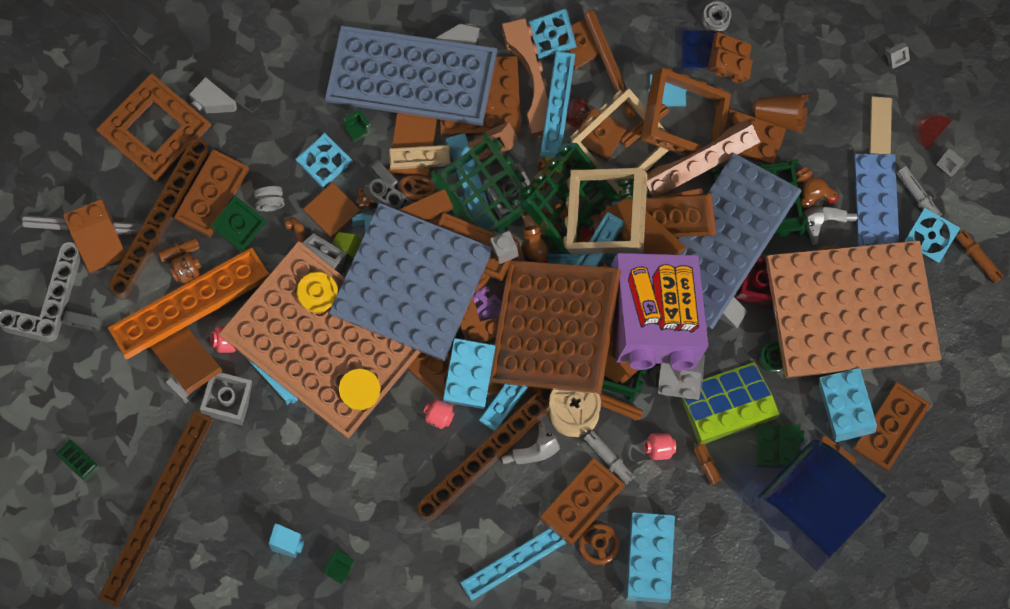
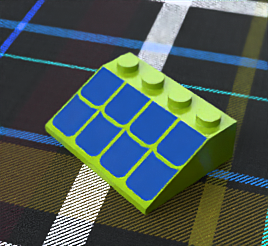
(731, 404)

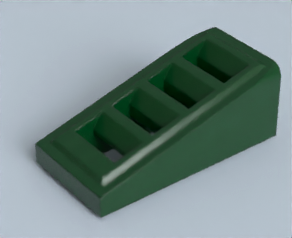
(89, 472)

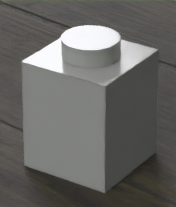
(504, 247)

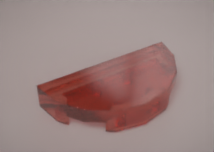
(933, 129)

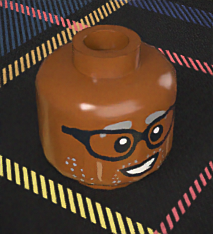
(185, 268)

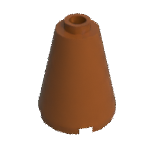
(783, 111)

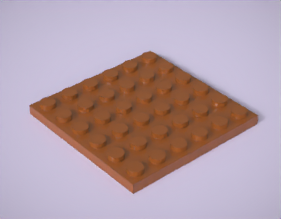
(555, 326)

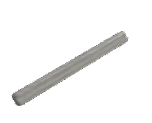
(60, 224)

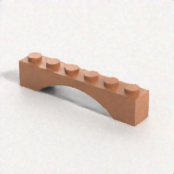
(518, 41)
(671, 175)

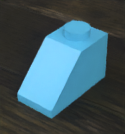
(285, 541)

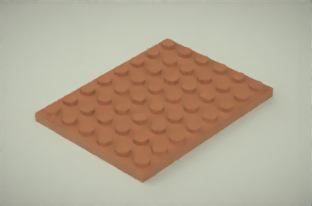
(852, 308)
(309, 349)

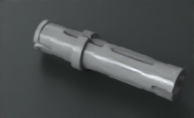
(917, 191)
(616, 465)

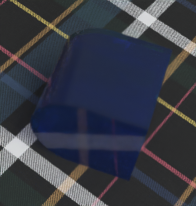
(818, 502)

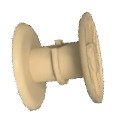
(574, 412)

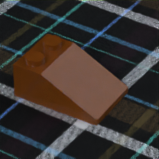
(95, 235)

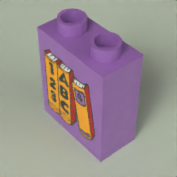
(659, 311)

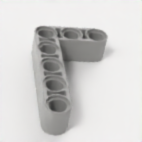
(51, 301)

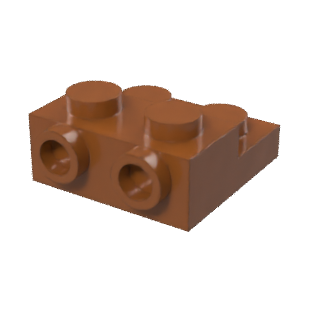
(730, 58)

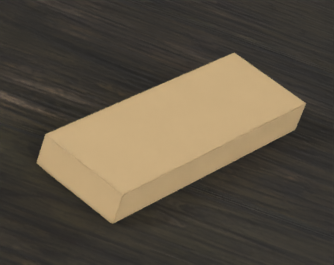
(880, 125)
(419, 157)

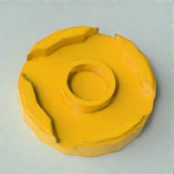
(317, 292)
(359, 389)

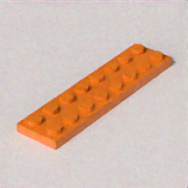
(189, 303)

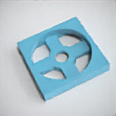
(537, 38)
(314, 168)
(935, 228)

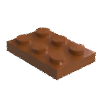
(768, 134)

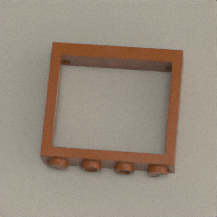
(670, 142)

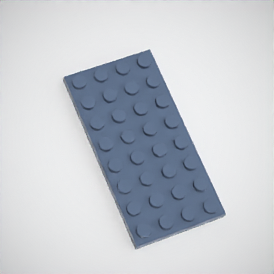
(411, 75)
(746, 214)

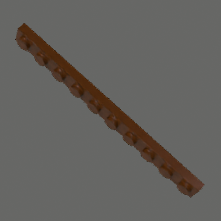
(155, 509)

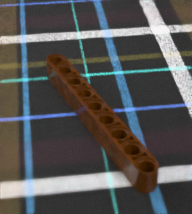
(155, 227)
(485, 462)

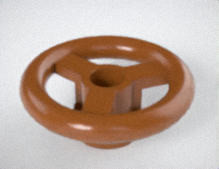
(418, 190)
(610, 532)

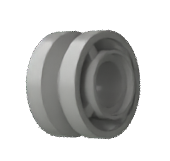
(720, 9)
(269, 198)

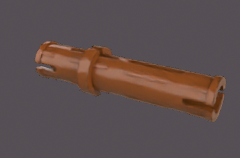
(979, 256)

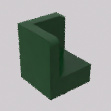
(356, 126)
(339, 567)

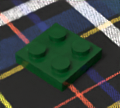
(238, 224)

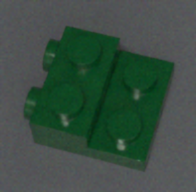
(778, 444)

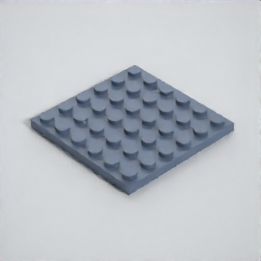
(411, 281)

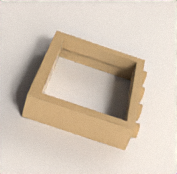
(605, 111)
(636, 244)

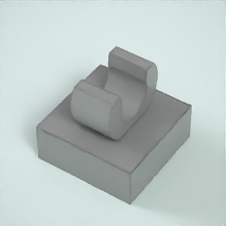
(897, 55)
(950, 162)

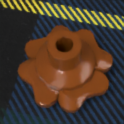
(363, 200)

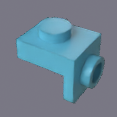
(362, 220)

